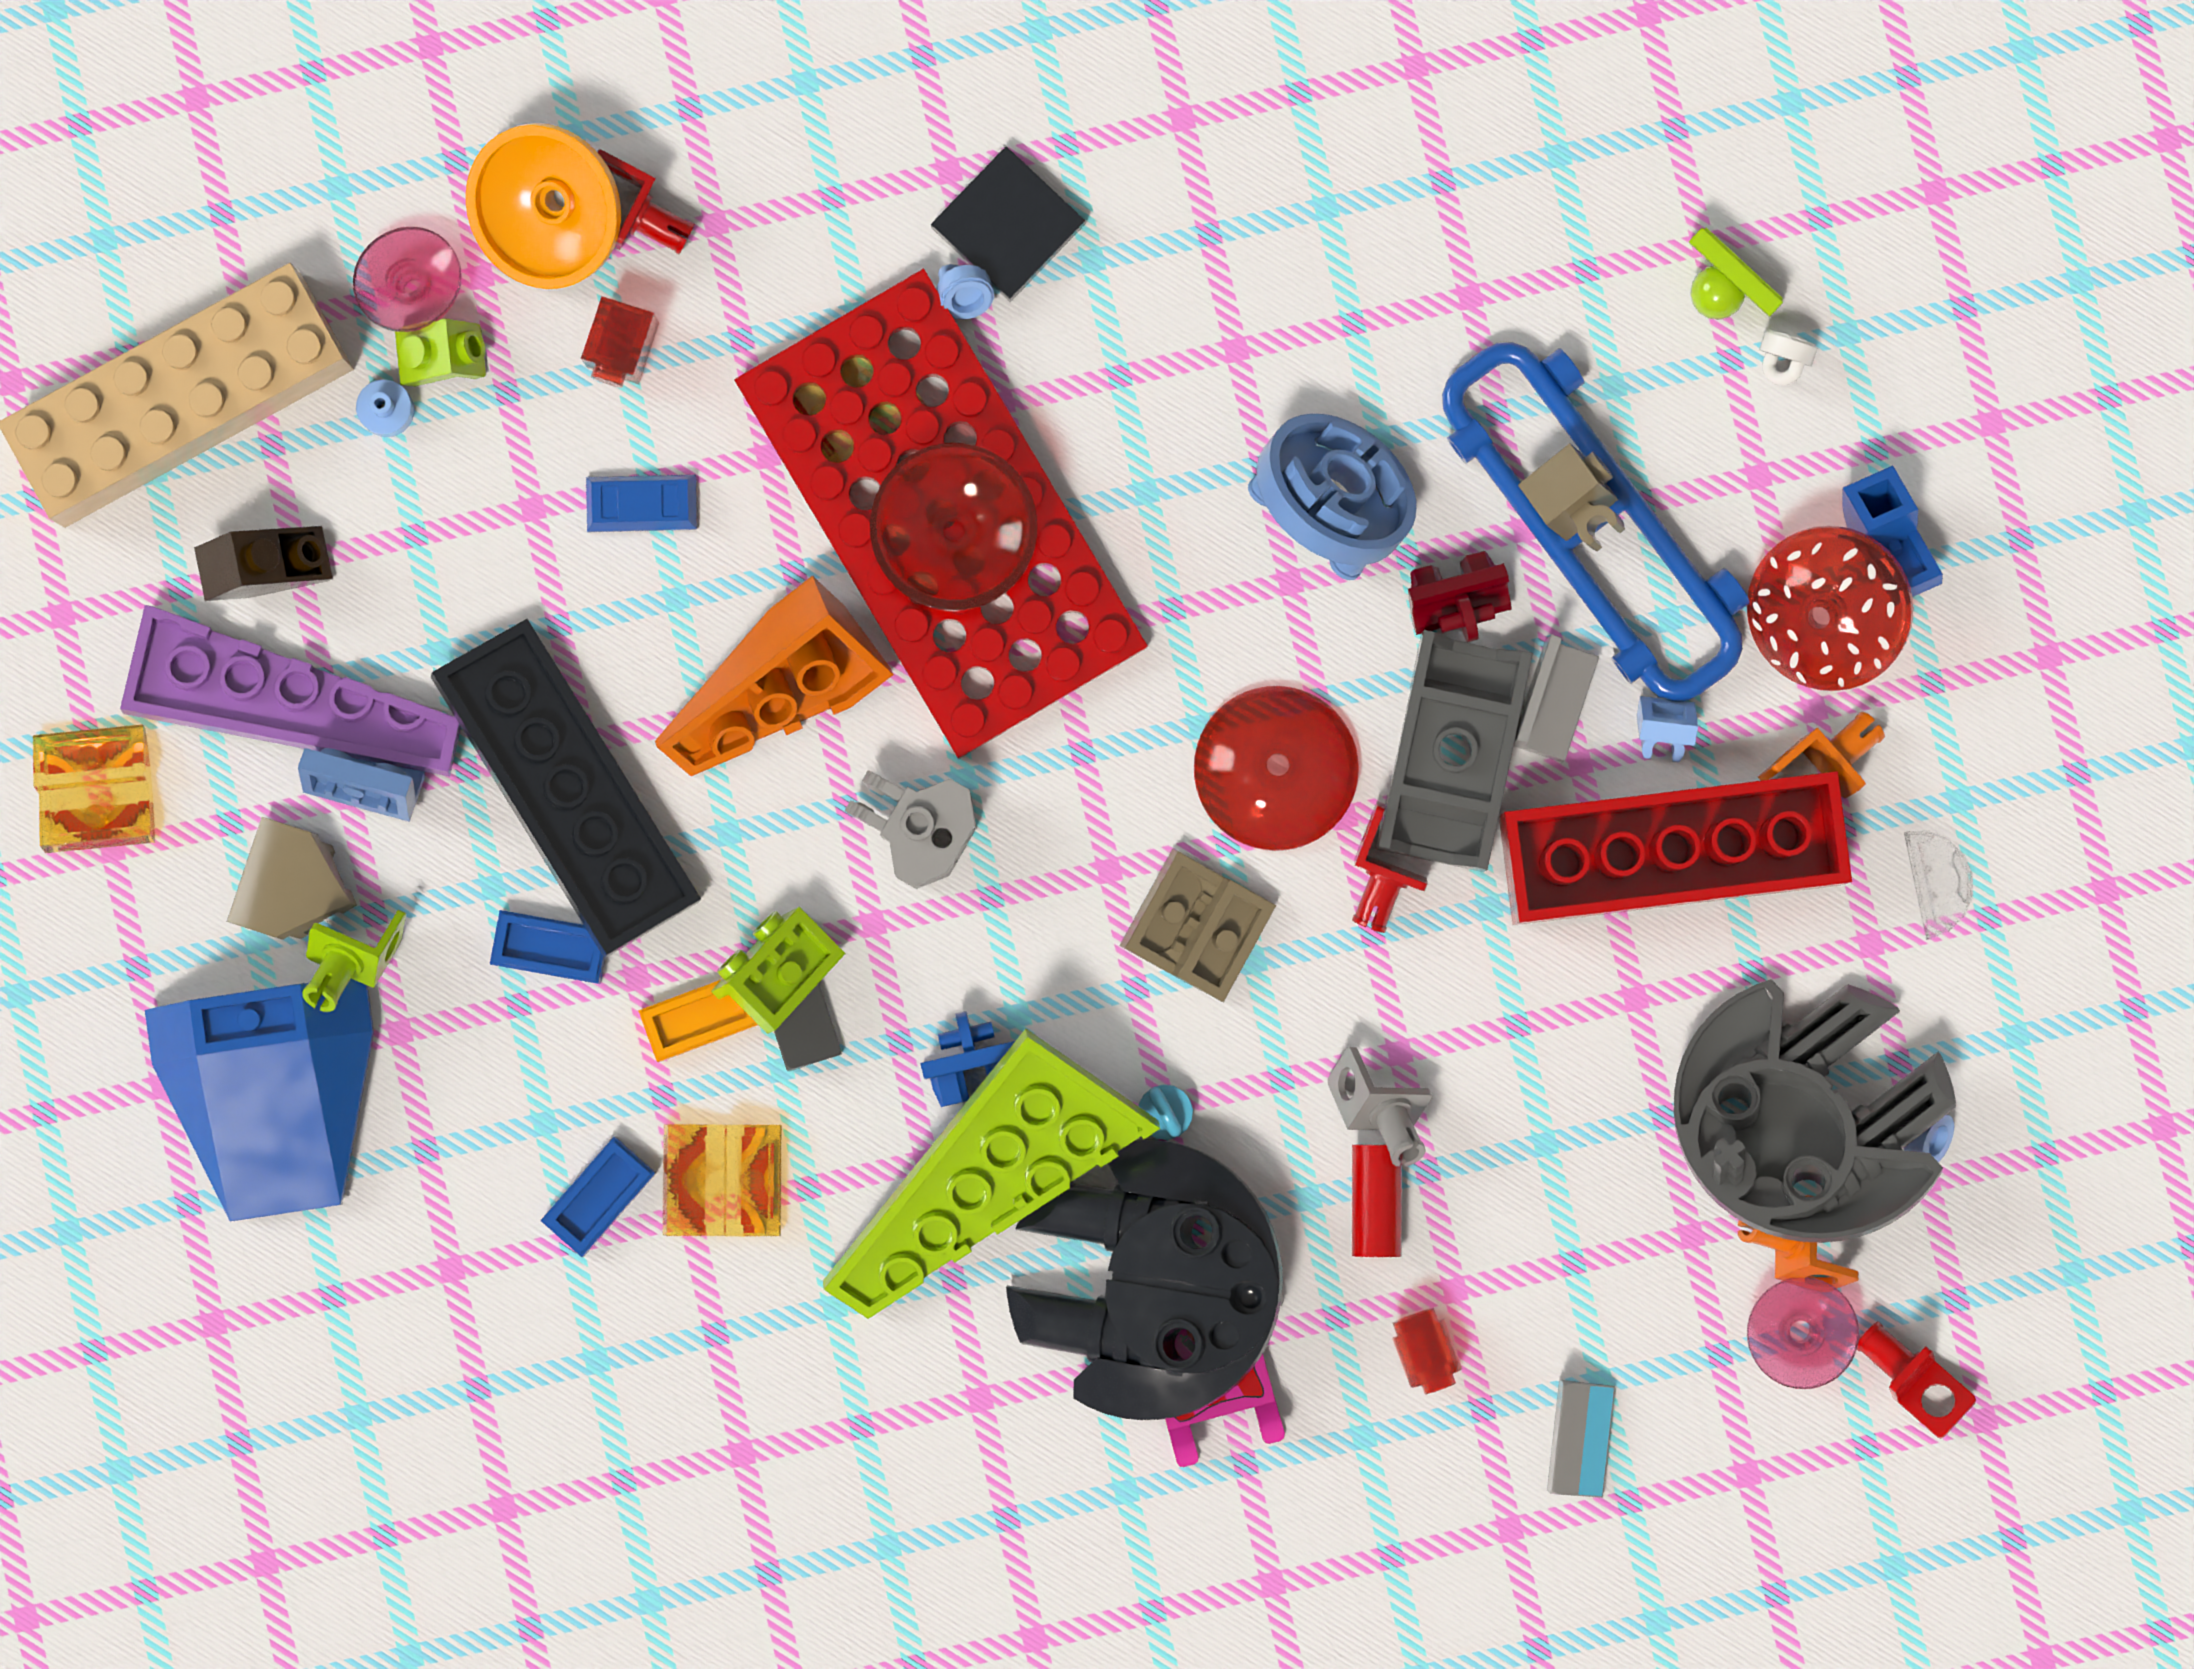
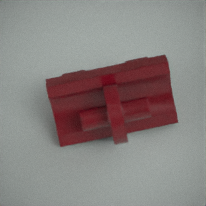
(1460, 599)

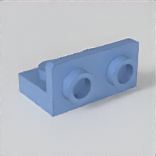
(360, 782)

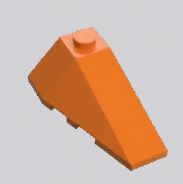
(786, 669)

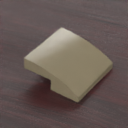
(1197, 925)

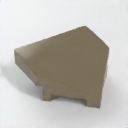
(288, 883)

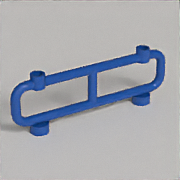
(1716, 598)

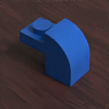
(1888, 514)

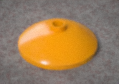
(516, 210)

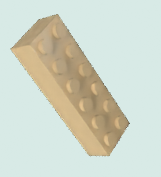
(175, 396)

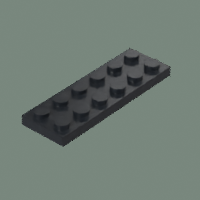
(565, 788)

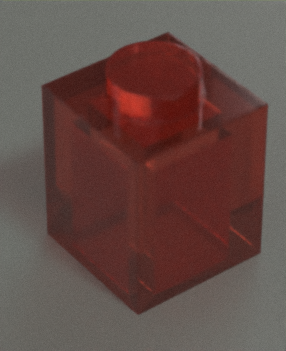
(619, 342)

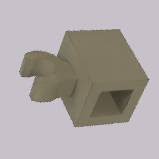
(1573, 495)

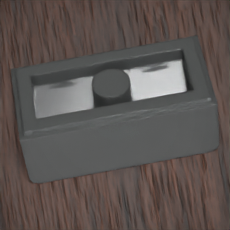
(807, 1033)

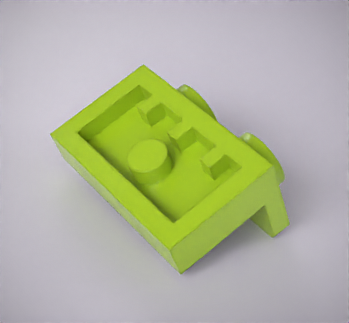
(778, 968)

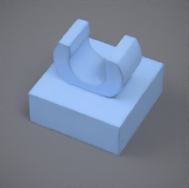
(1668, 723)

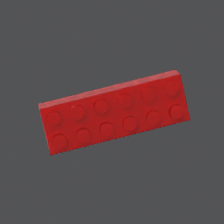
(1675, 848)

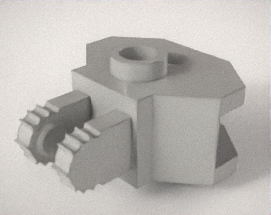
(915, 824)

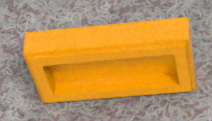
(692, 1021)

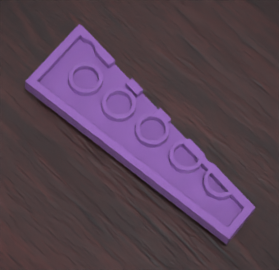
(238, 688)

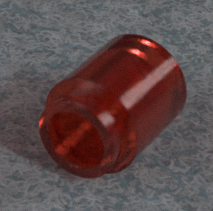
(1426, 1351)

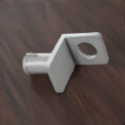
(1378, 1108)

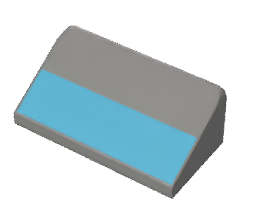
(1580, 1439)

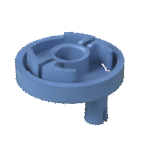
(1314, 511)

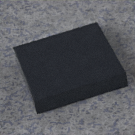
(1008, 223)

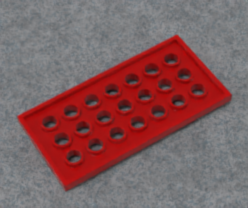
(827, 487)

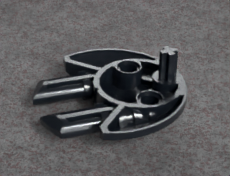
(1159, 1283)

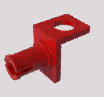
(644, 215)
(1384, 879)
(1913, 1376)

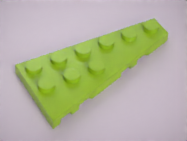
(997, 1161)

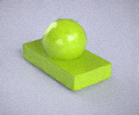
(1721, 288)

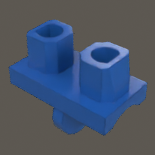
(947, 1072)

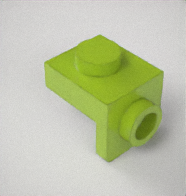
(440, 352)

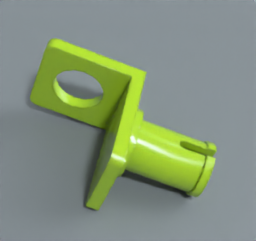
(347, 959)

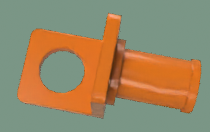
(1834, 755)
(1798, 1258)

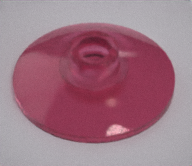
(395, 261)
(1830, 1339)

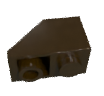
(262, 562)

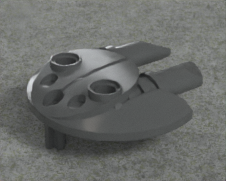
(1798, 1123)

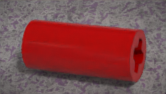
(1376, 1203)

